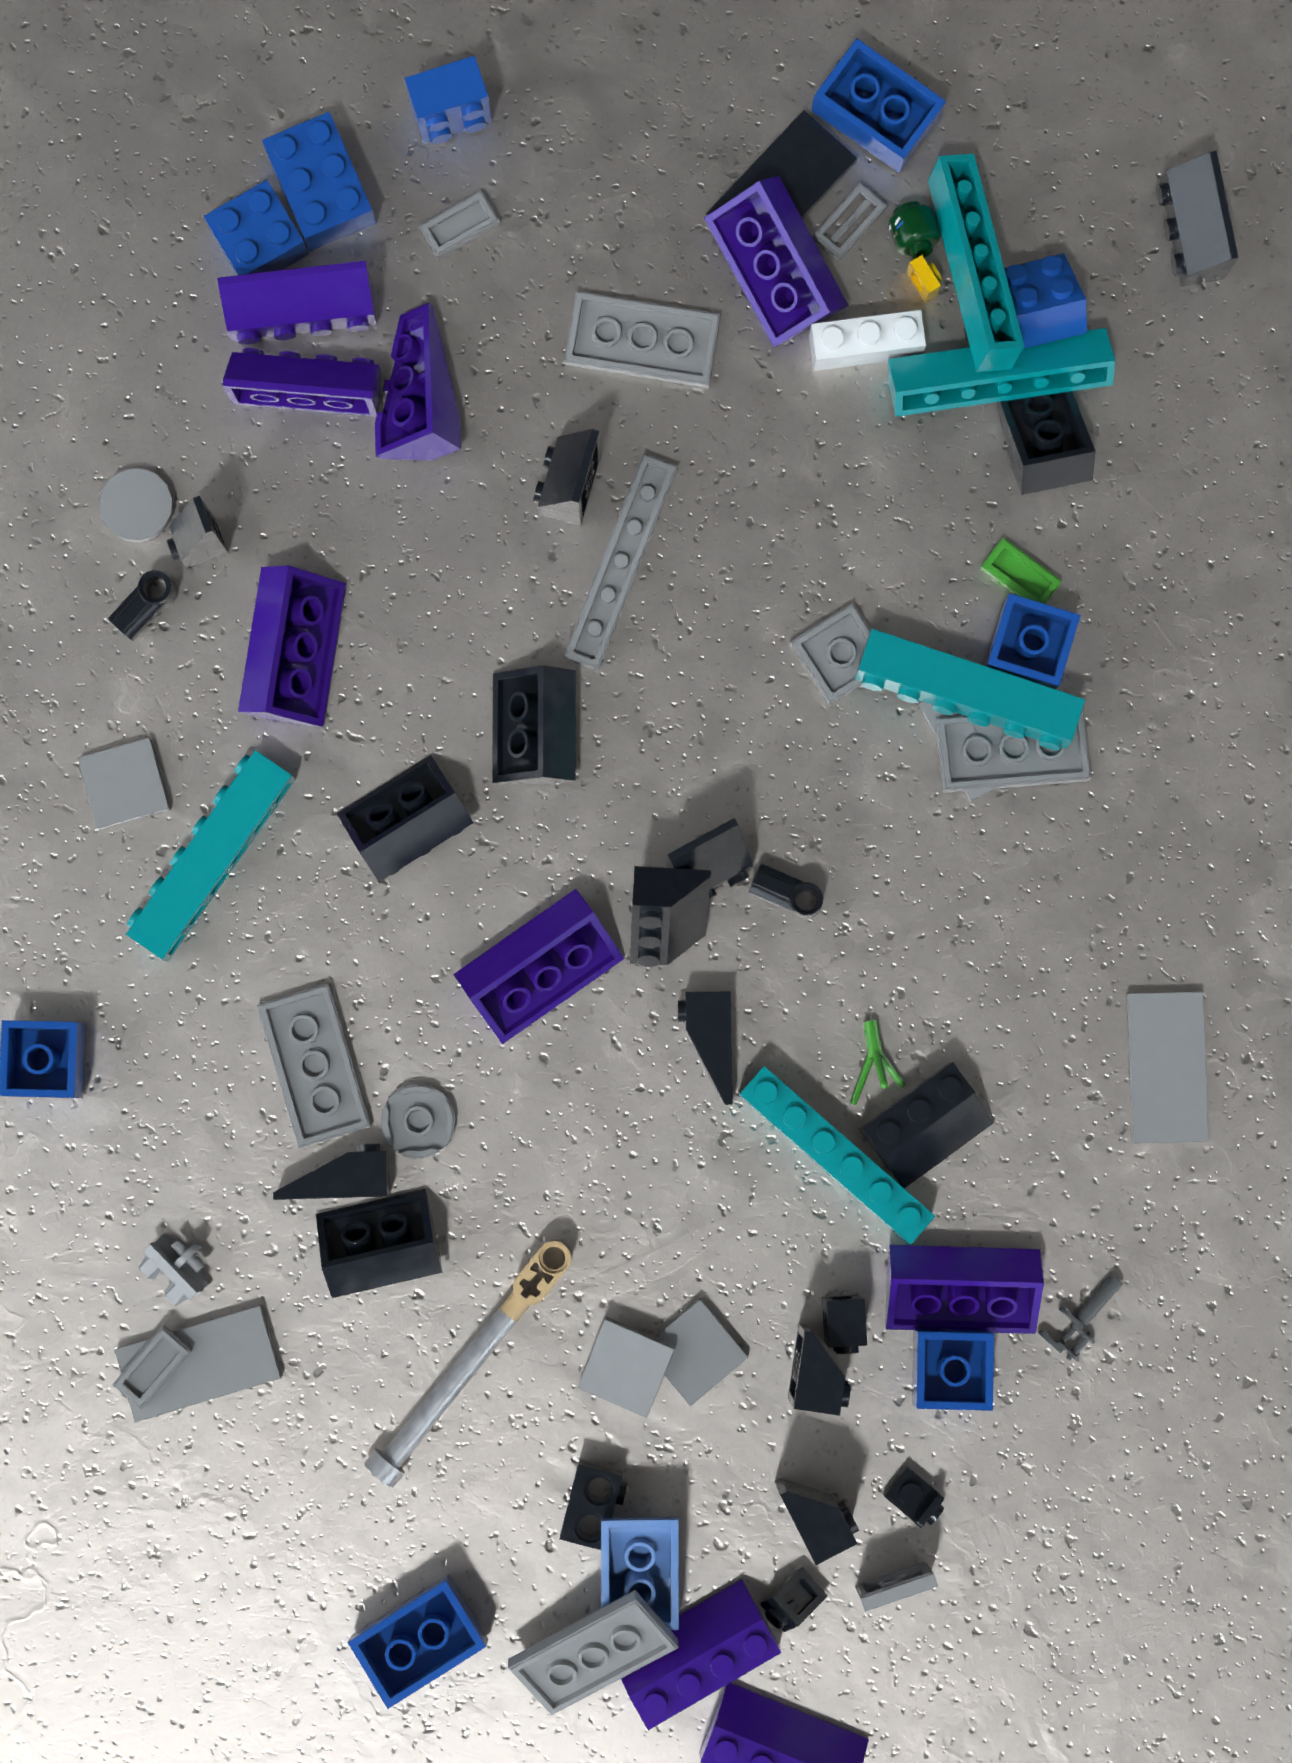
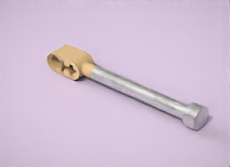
(387, 1464)

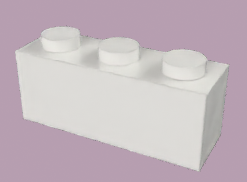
(866, 340)

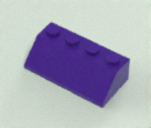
(776, 260)
(298, 302)
(303, 382)
(292, 646)
(539, 966)
(963, 1288)
(716, 1646)
(763, 1730)

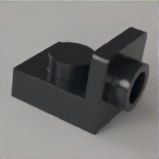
(915, 1497)
(793, 1601)

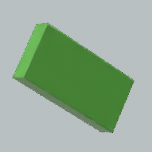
(1020, 573)

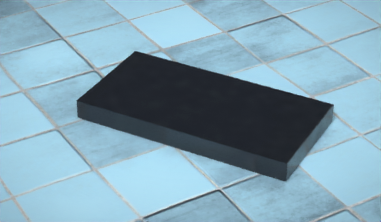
(804, 159)

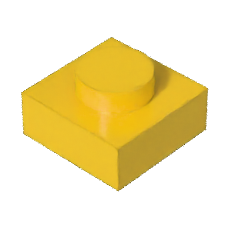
(924, 278)

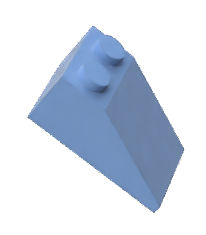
(643, 1558)

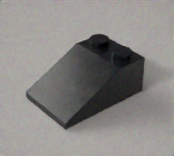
(1047, 442)
(569, 476)
(719, 851)

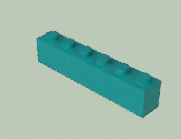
(975, 263)
(951, 381)
(969, 690)
(210, 856)
(836, 1155)

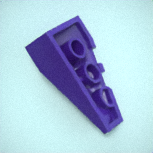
(420, 403)

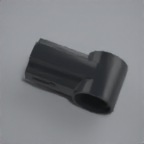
(140, 608)
(783, 889)

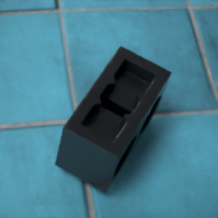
(844, 1323)
(583, 1503)

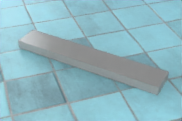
(620, 562)

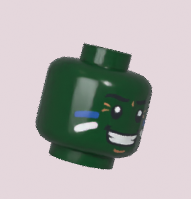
(914, 229)

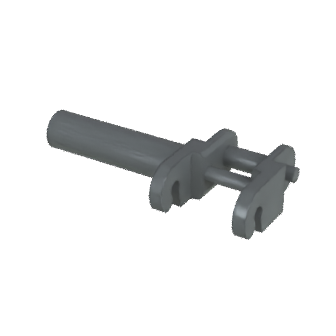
(1083, 1318)

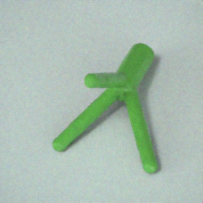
(875, 1054)

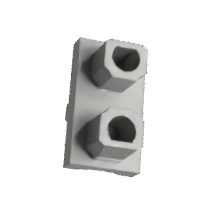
(179, 1265)

